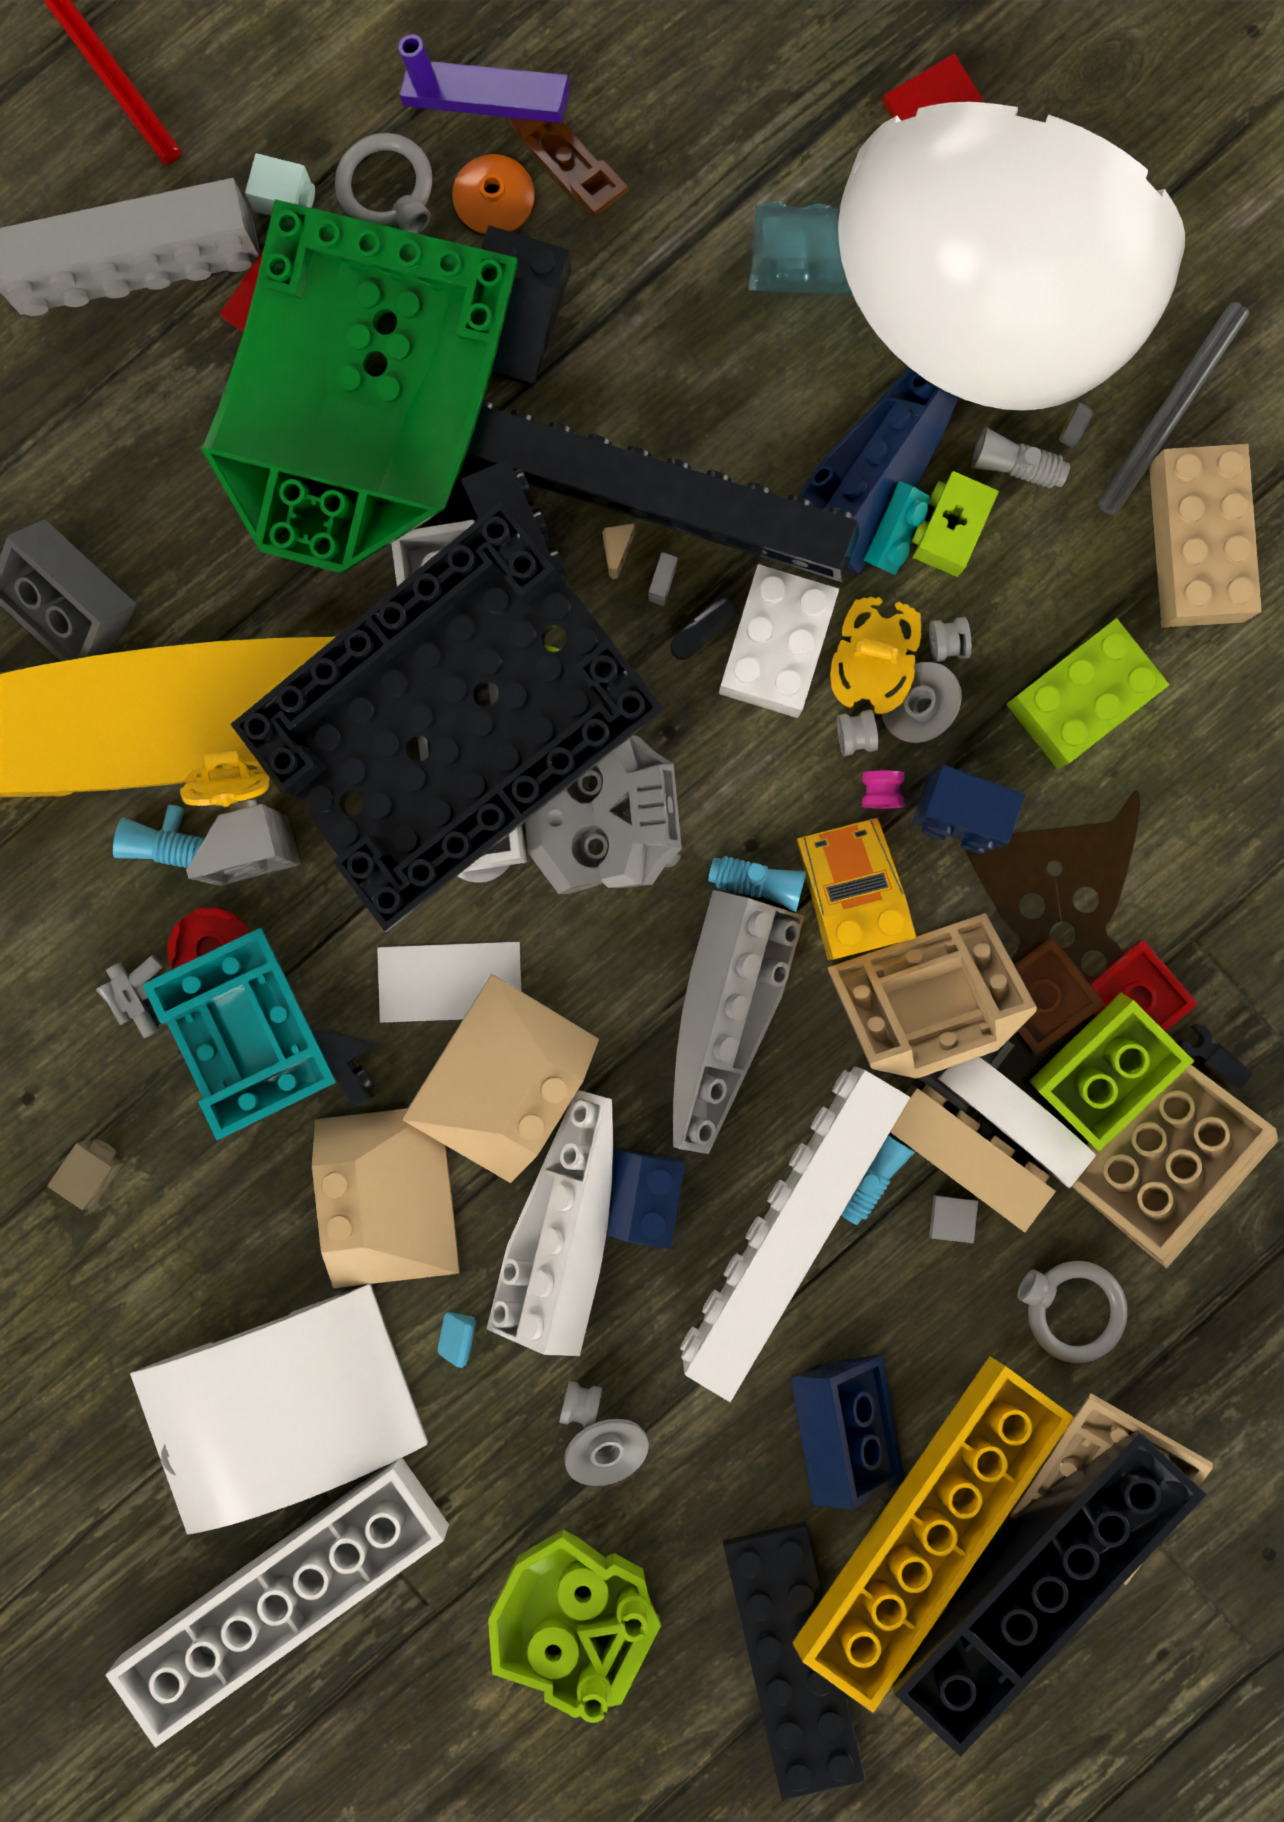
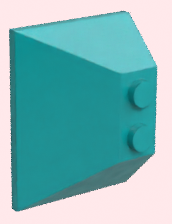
(240, 1033)

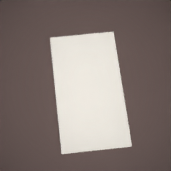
(440, 979)

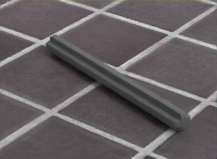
(1173, 408)

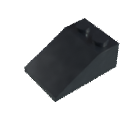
(532, 302)

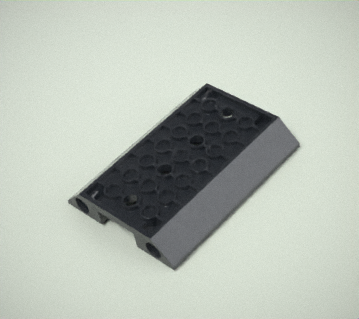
(415, 674)

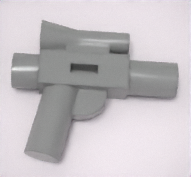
(127, 994)

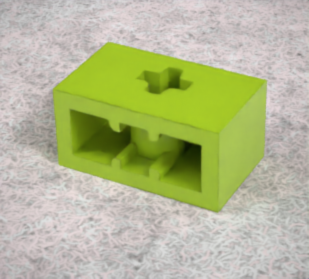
(970, 505)

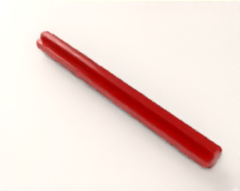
(115, 80)

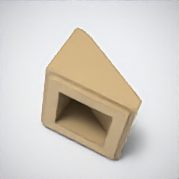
(616, 545)

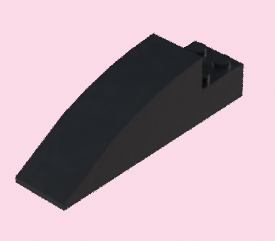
(1042, 1586)

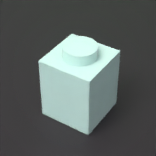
(278, 180)

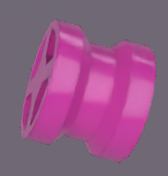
(883, 789)

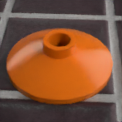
(504, 209)

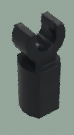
(1217, 1059)

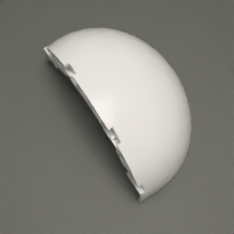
(1006, 252)

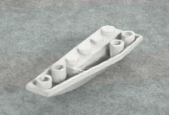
(560, 1237)

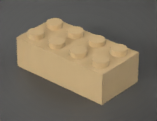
(1205, 535)

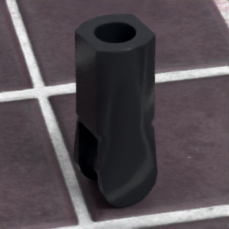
(704, 628)

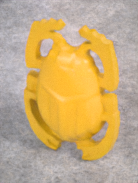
(876, 656)
(224, 786)

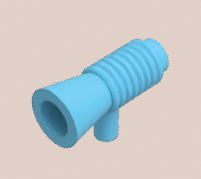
(163, 846)
(757, 880)
(886, 1163)

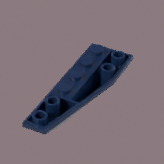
(883, 448)

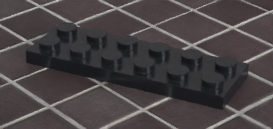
(801, 1710)

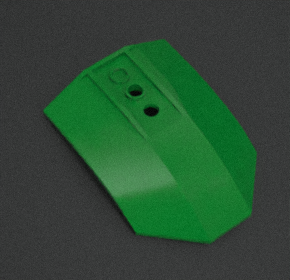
(303, 435)

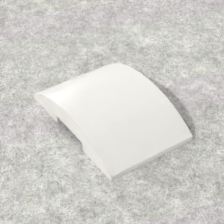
(280, 1411)

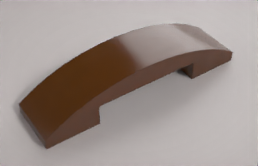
(571, 164)

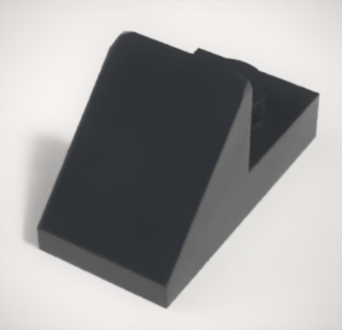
(339, 1054)

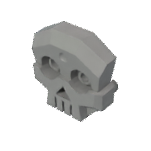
(635, 847)

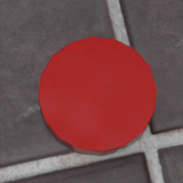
(202, 933)

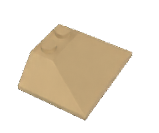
(934, 999)
(503, 1080)
(382, 1200)
(1090, 1434)

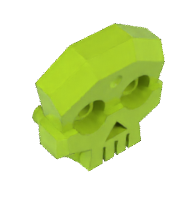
(543, 1609)

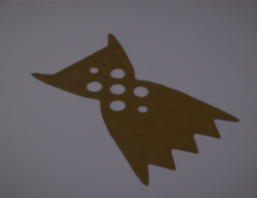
(1091, 858)

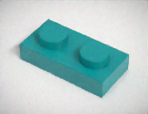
(897, 528)

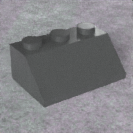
(60, 594)

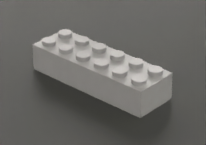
(126, 247)

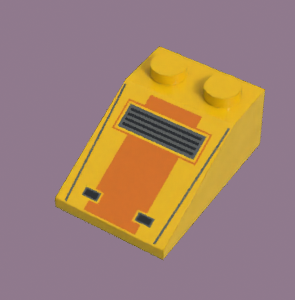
(855, 889)

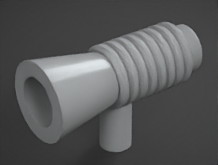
(1029, 463)

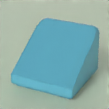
(456, 1338)

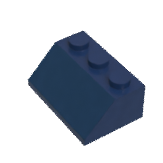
(847, 1431)

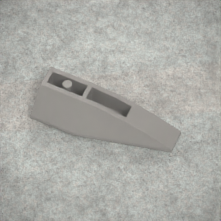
(727, 1009)

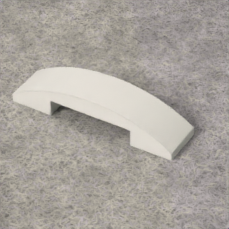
(1019, 1118)

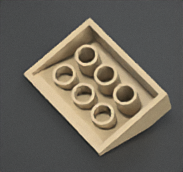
(1176, 1164)

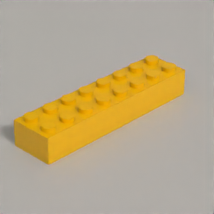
(931, 1534)

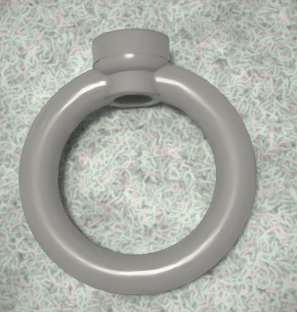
(410, 210)
(1039, 1292)

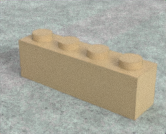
(972, 1160)

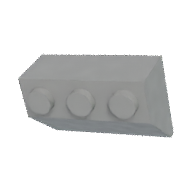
(245, 845)

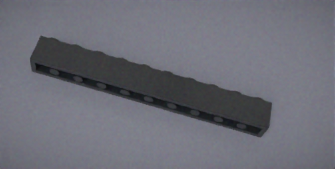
(666, 492)

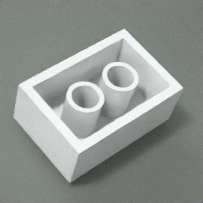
(778, 641)

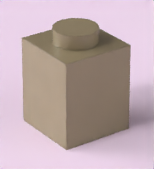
(86, 1173)

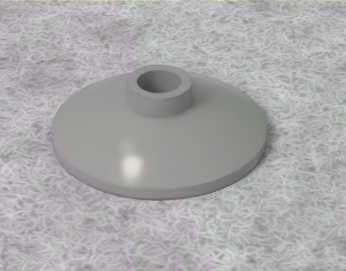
(932, 685)
(606, 1452)

